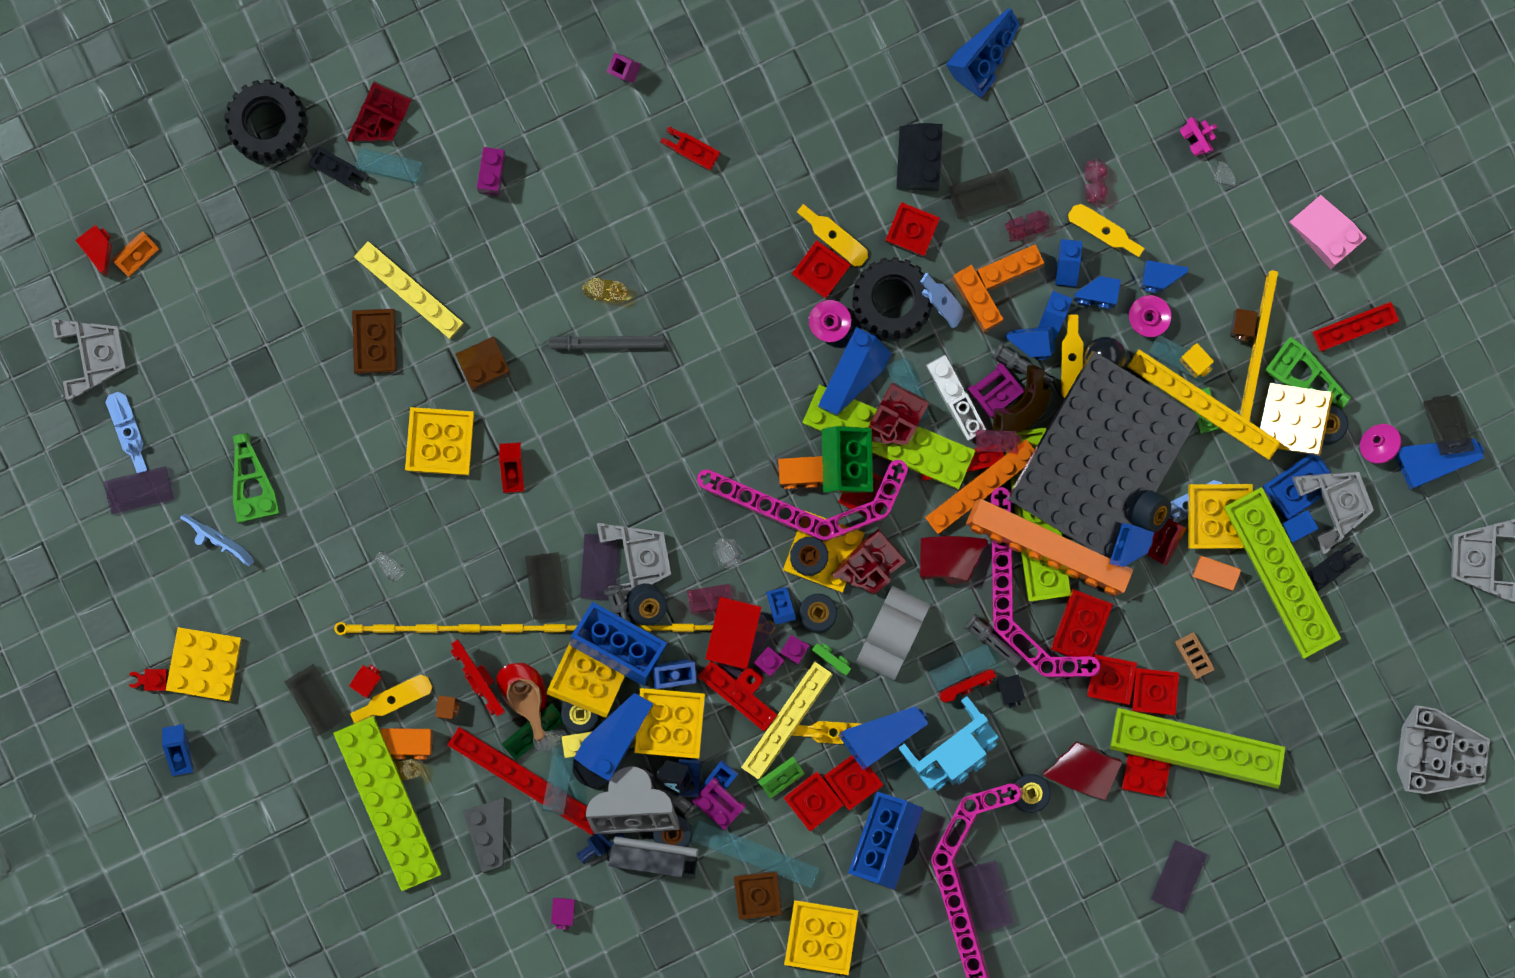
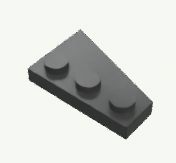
(487, 831)

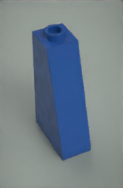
(1423, 462)
(878, 737)

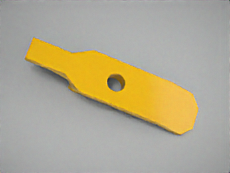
(1096, 223)
(842, 243)
(1071, 344)
(403, 693)
(820, 731)

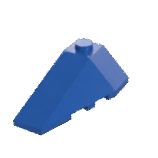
(978, 59)
(858, 367)
(610, 741)

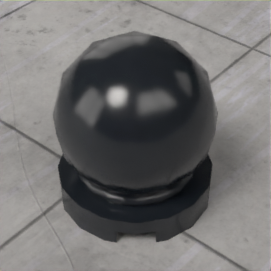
(1108, 348)

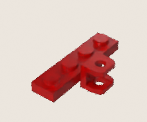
(478, 678)
(740, 693)

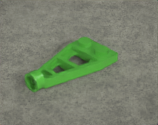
(1286, 359)
(254, 507)

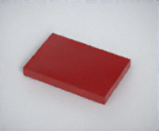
(1081, 625)
(733, 632)

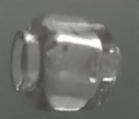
(728, 553)

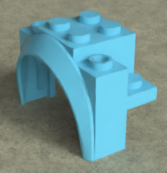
(958, 754)

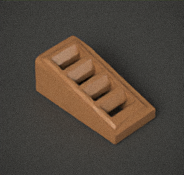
(1187, 659)

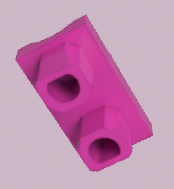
(1203, 144)

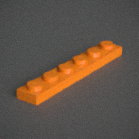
(980, 487)

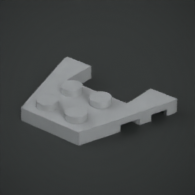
(99, 350)
(1344, 499)
(643, 551)
(1475, 559)

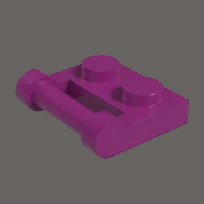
(1001, 395)
(716, 807)

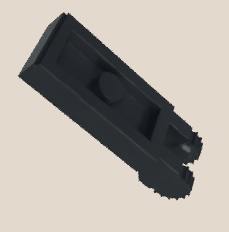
(336, 168)
(1332, 567)

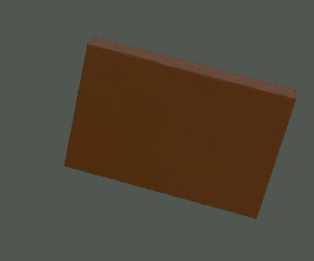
(374, 341)

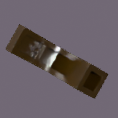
(1029, 408)

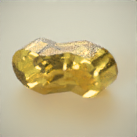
(604, 290)
(408, 768)

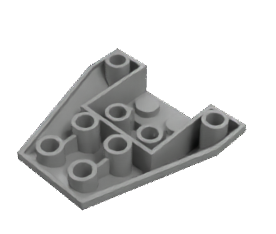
(1440, 753)

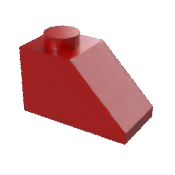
(97, 248)
(511, 467)

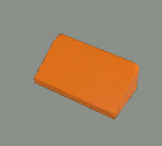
(135, 254)
(1216, 573)

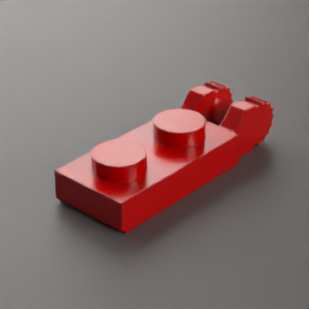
(692, 149)
(965, 686)

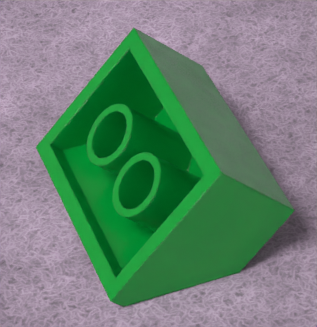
(847, 459)

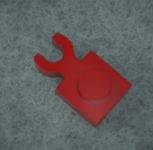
(152, 679)

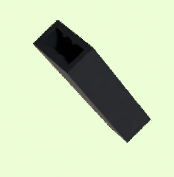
(652, 861)

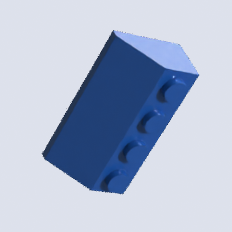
(618, 643)
(885, 840)

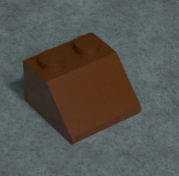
(483, 364)

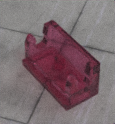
(707, 598)

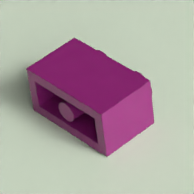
(491, 171)

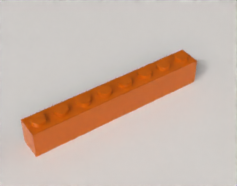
(1049, 547)

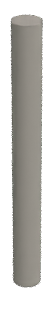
(653, 846)

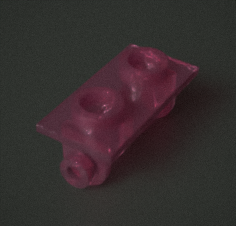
(1097, 173)
(1036, 223)
(997, 441)

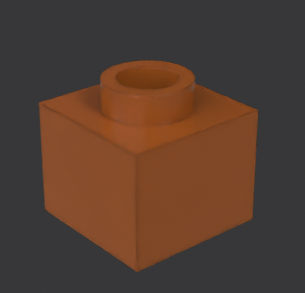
(447, 707)

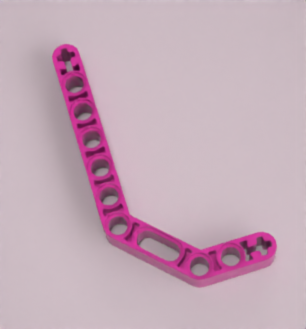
(797, 514)
(1008, 613)
(951, 868)

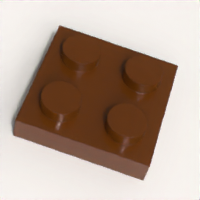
(758, 895)

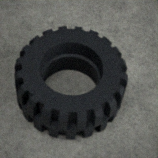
(254, 97)
(863, 299)

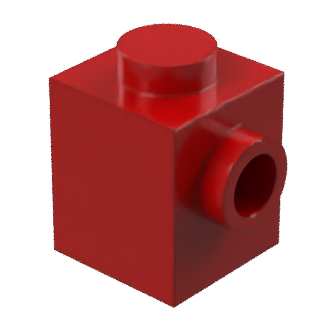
(366, 680)

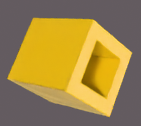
(1197, 361)

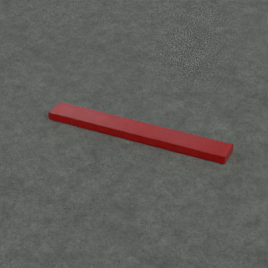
(515, 775)

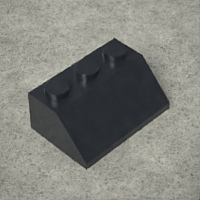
(919, 157)

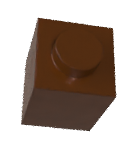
(1243, 325)

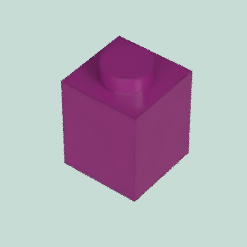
(624, 67)
(794, 650)
(769, 662)
(563, 912)

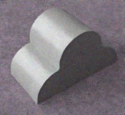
(893, 633)
(631, 806)

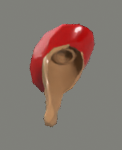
(530, 698)

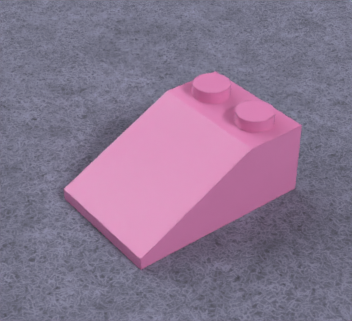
(1327, 231)

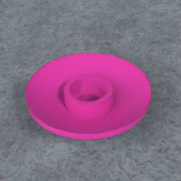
(1154, 306)
(829, 310)
(1385, 449)

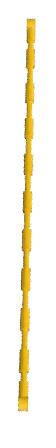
(504, 628)

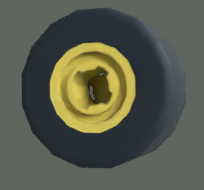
(582, 722)
(1032, 801)

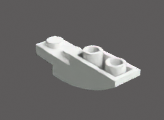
(955, 397)

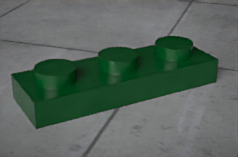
(522, 739)

